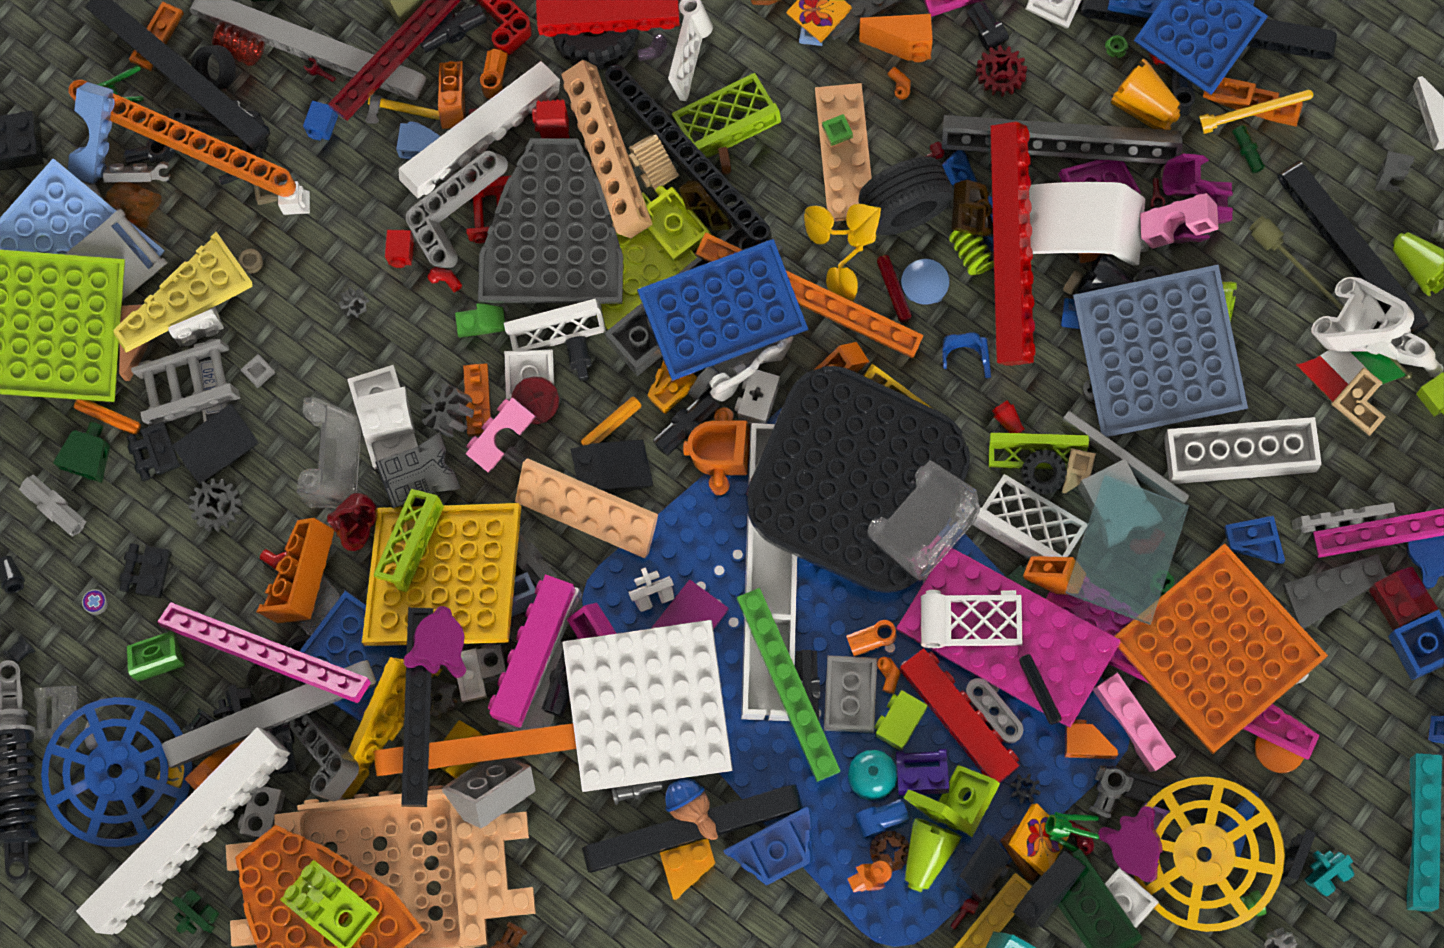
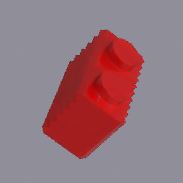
(551, 119)

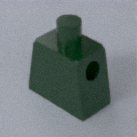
(84, 453)

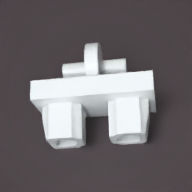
(661, 586)

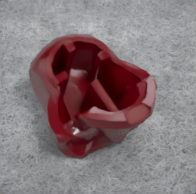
(353, 520)

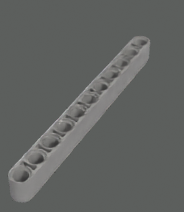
(304, 43)

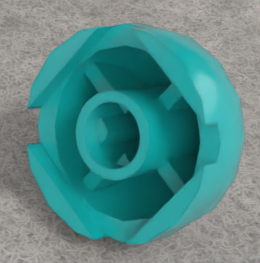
(872, 775)

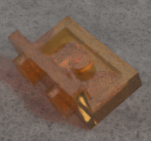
(134, 201)

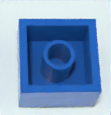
(1420, 644)

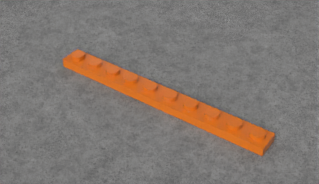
(830, 304)

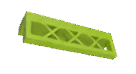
(1033, 442)
(417, 542)

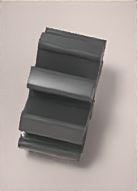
(447, 410)

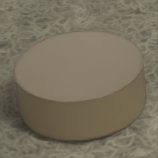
(250, 260)
(1073, 282)

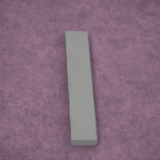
(1117, 454)

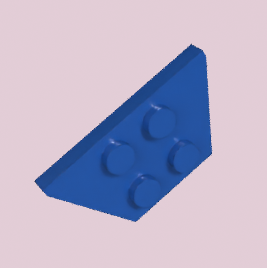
(777, 848)

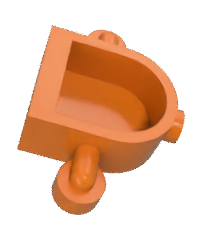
(720, 449)

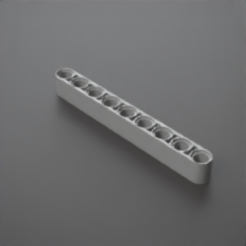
(262, 715)

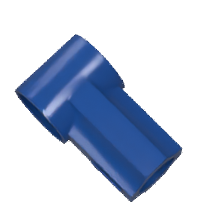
(875, 820)

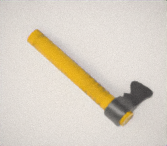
(377, 102)

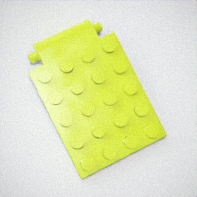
(657, 250)

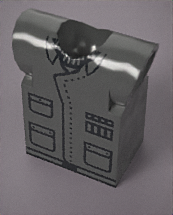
(417, 469)

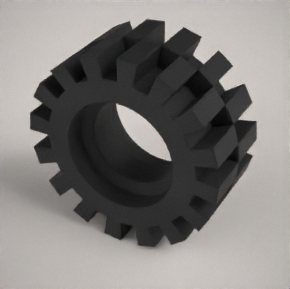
(1057, 479)

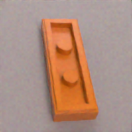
(162, 27)

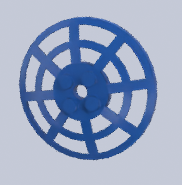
(98, 777)

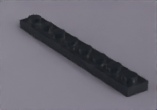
(416, 723)

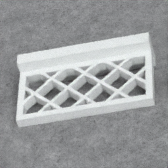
(1015, 537)

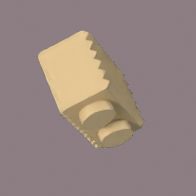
(653, 162)

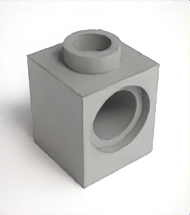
(491, 673)

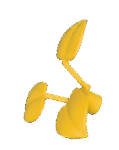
(863, 225)

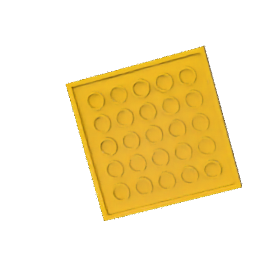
(463, 568)

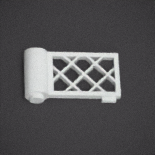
(694, 28)
(937, 616)

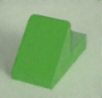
(481, 321)

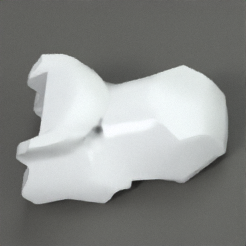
(742, 367)

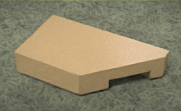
(1078, 468)

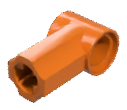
(493, 72)
(868, 638)

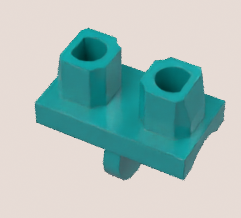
(1326, 868)

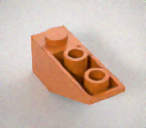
(451, 94)

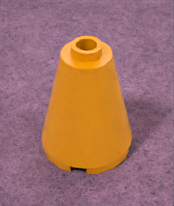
(1148, 93)

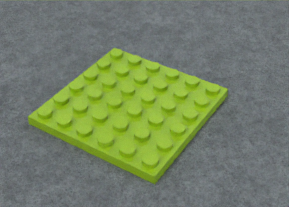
(59, 325)

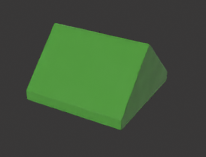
(154, 656)

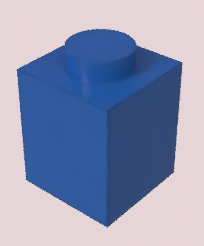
(320, 121)

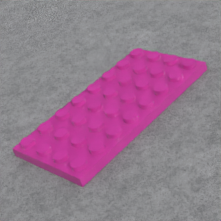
(1063, 646)

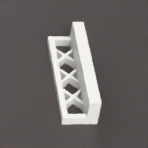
(552, 318)

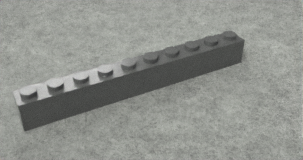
(1069, 139)

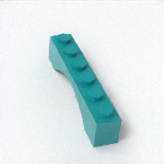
(1426, 812)

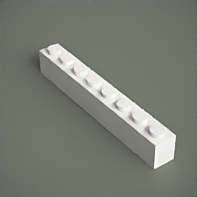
(478, 130)

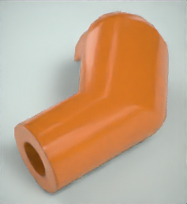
(903, 83)

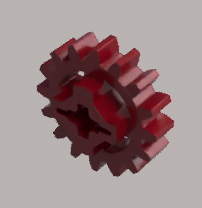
(1000, 61)

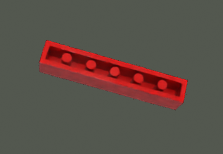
(598, 16)
(959, 717)

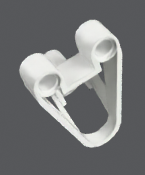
(1356, 321)

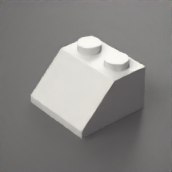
(385, 415)

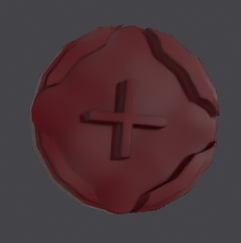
(538, 397)

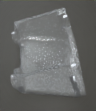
(338, 455)
(927, 521)

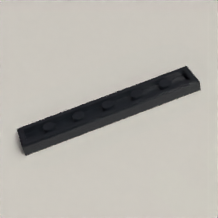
(1145, 788)

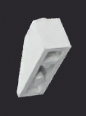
(1432, 110)

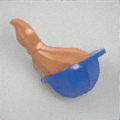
(690, 803)

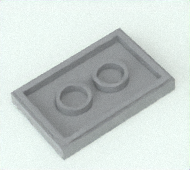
(850, 694)

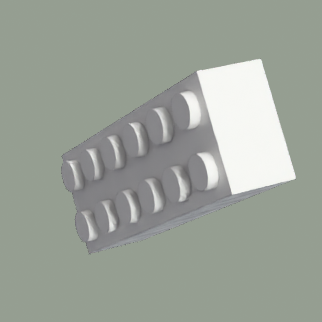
(1242, 450)

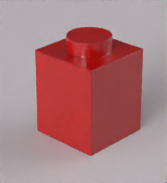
(399, 248)

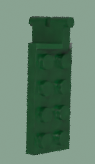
(1096, 912)

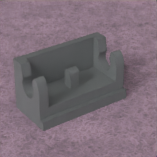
(1393, 167)

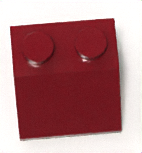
(1402, 598)

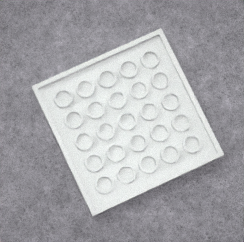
(647, 706)

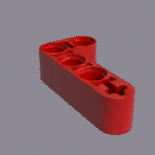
(508, 24)

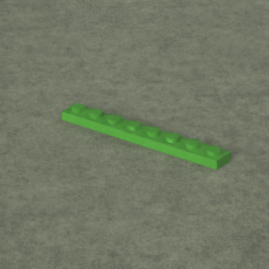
(788, 685)

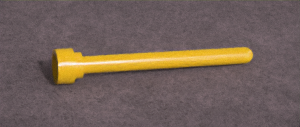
(1210, 122)

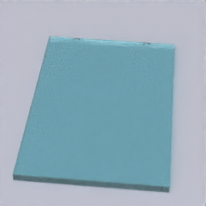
(1127, 549)

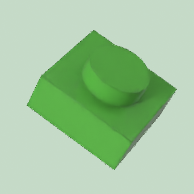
(837, 130)

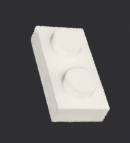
(471, 684)

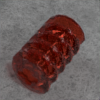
(239, 46)

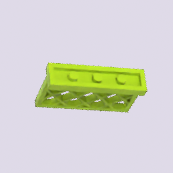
(739, 130)

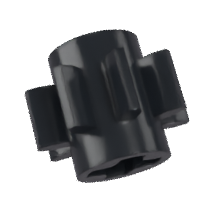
(1022, 795)

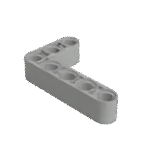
(448, 204)

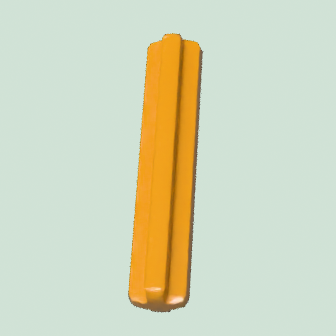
(612, 422)

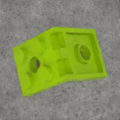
(951, 808)
(322, 899)

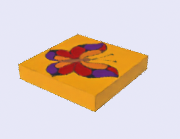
(819, 16)
(1033, 842)

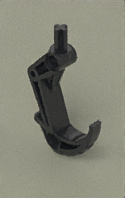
(204, 123)

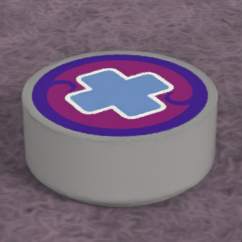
(95, 602)

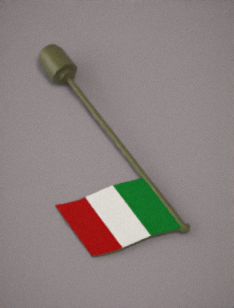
(1332, 369)

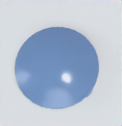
(925, 281)

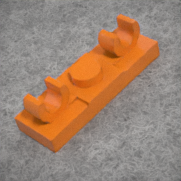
(477, 387)

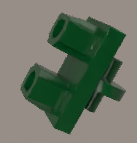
(187, 904)

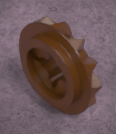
(896, 840)

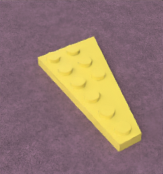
(190, 290)

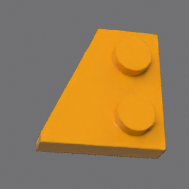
(668, 393)

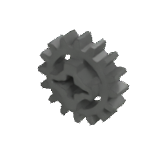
(206, 509)

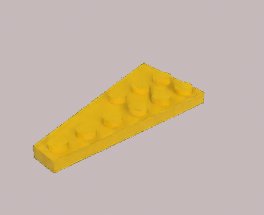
(380, 720)

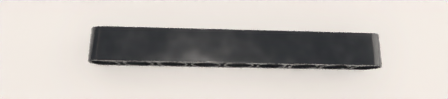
(1344, 237)
(679, 833)

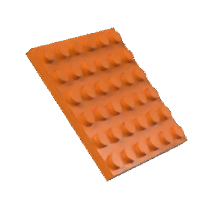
(1220, 648)

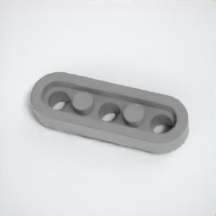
(989, 700)

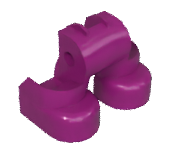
(1183, 177)

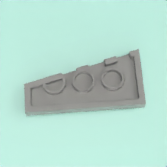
(1308, 524)

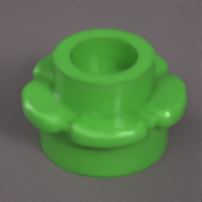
(1116, 41)

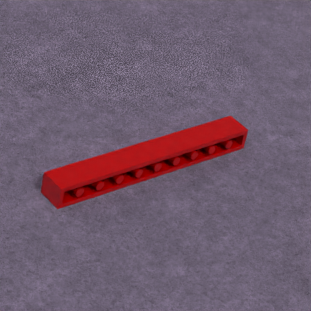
(1012, 244)

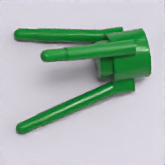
(111, 83)
(1058, 827)

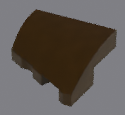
(704, 207)
(972, 209)

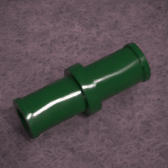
(1248, 149)

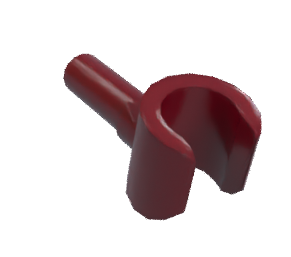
(315, 69)
(936, 151)
(1156, 194)
(968, 906)

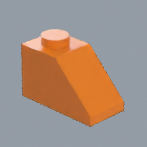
(846, 356)
(1050, 572)
(1087, 741)

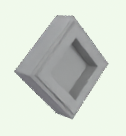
(257, 371)

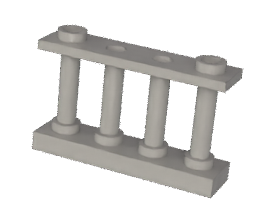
(201, 398)

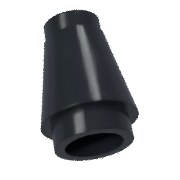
(10, 575)

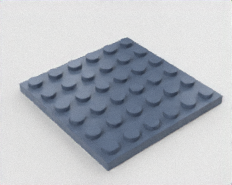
(1160, 351)

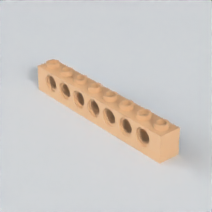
(606, 149)

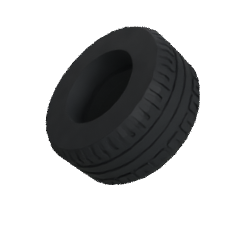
(908, 194)

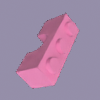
(1160, 223)
(484, 449)

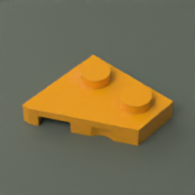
(686, 865)

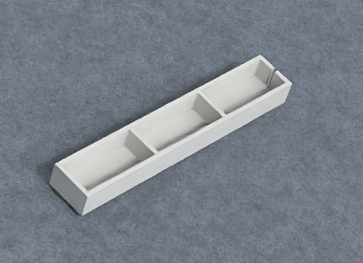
(776, 576)

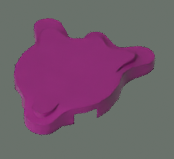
(437, 643)
(1136, 844)

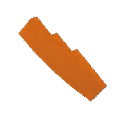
(1242, 94)

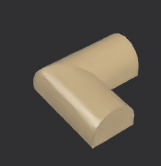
(1354, 404)

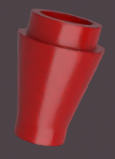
(1008, 417)

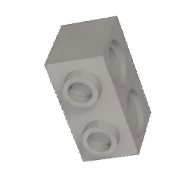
(266, 813)

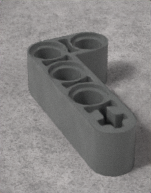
(337, 764)

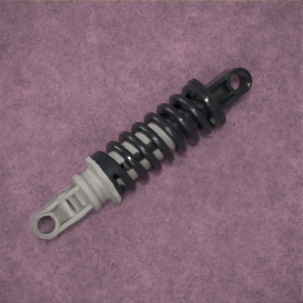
(14, 776)

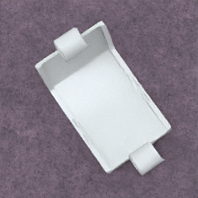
(1087, 219)

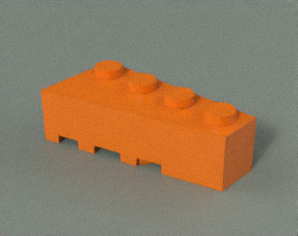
(299, 573)

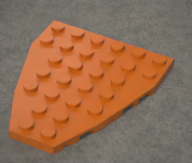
(277, 862)

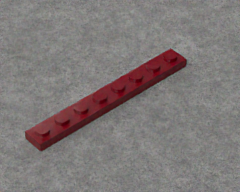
(390, 56)

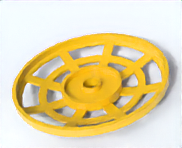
(1223, 854)

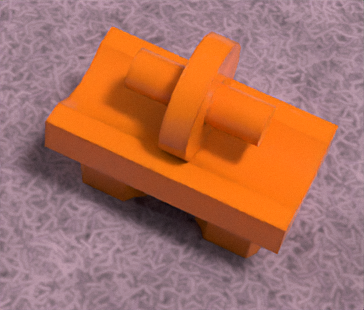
(870, 876)

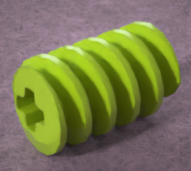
(971, 252)

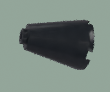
(1103, 274)

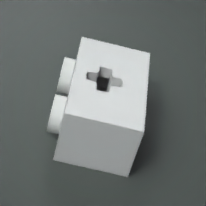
(760, 410)

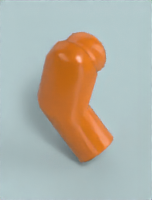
(890, 672)

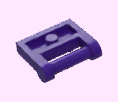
(922, 779)

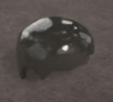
(265, 682)

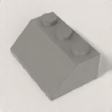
(490, 790)

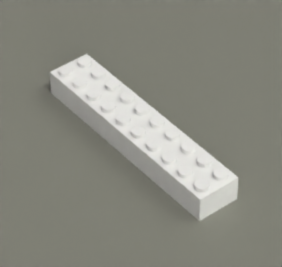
(184, 832)

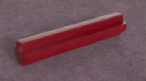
(894, 288)

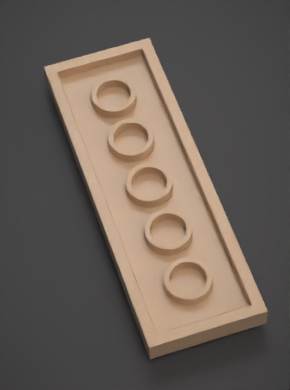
(846, 163)
(586, 508)

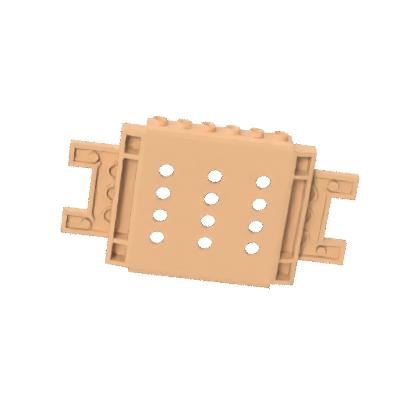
(469, 858)

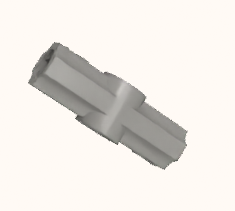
(52, 505)

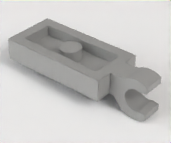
(137, 173)

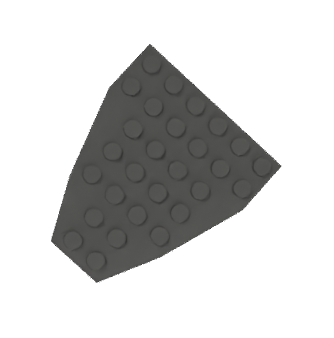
(551, 233)

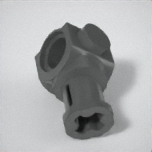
(1109, 792)

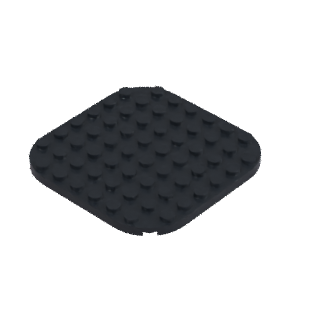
(839, 462)

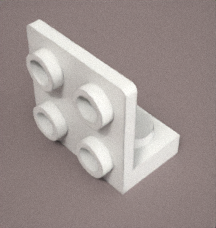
(196, 327)

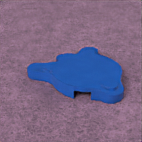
(1429, 557)

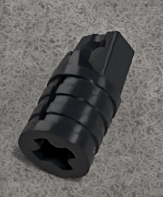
(579, 356)

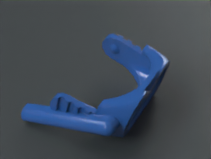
(969, 340)

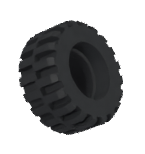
(596, 50)

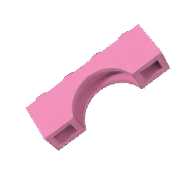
(1144, 735)

